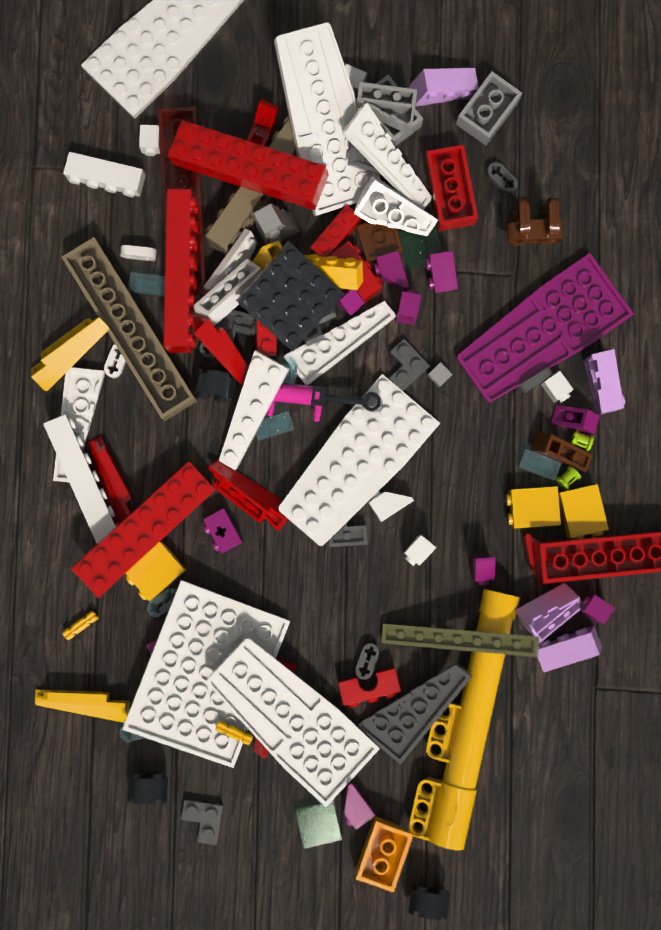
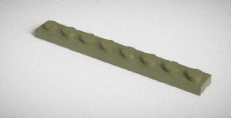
(461, 640)

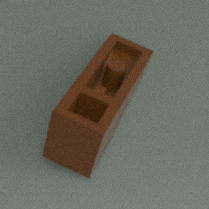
(561, 451)

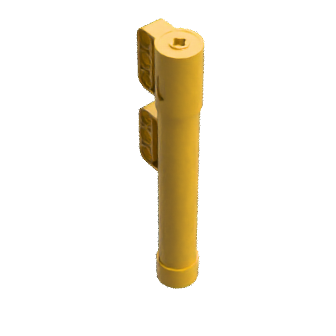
(465, 737)

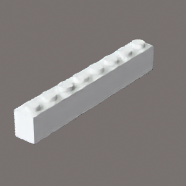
(80, 476)

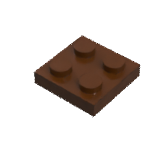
(378, 240)

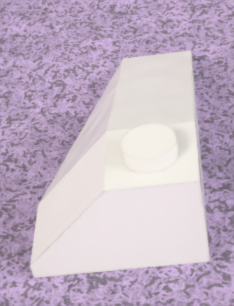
(388, 207)

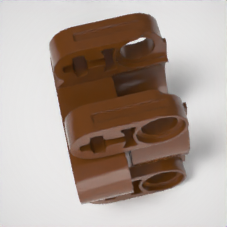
(543, 230)

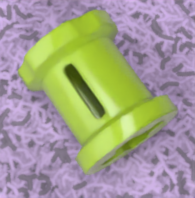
(582, 440)
(568, 478)

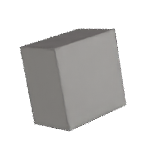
(439, 374)

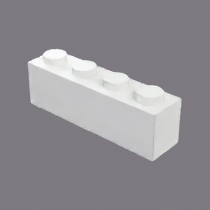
(104, 174)
(223, 296)

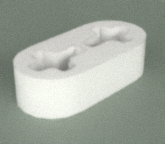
(138, 253)
(110, 363)

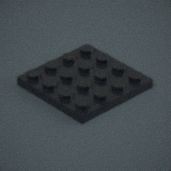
(290, 296)

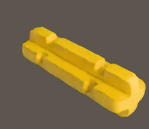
(80, 625)
(234, 732)

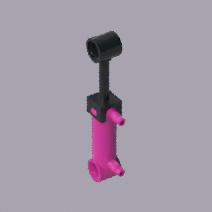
(319, 397)

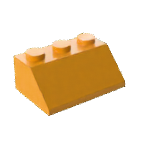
(383, 854)

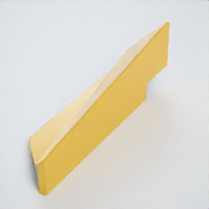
(67, 351)
(84, 702)

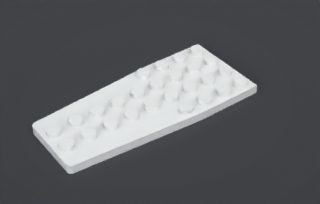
(155, 48)
(320, 109)
(357, 461)
(292, 720)

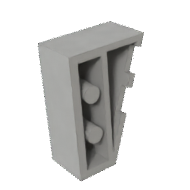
(390, 104)
(275, 224)

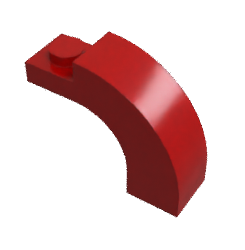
(264, 123)

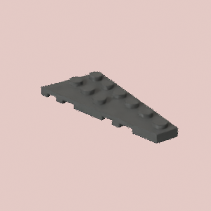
(407, 719)

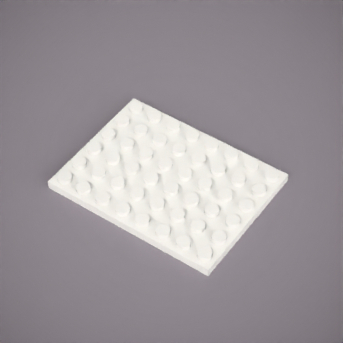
(174, 696)

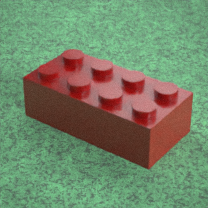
(451, 187)

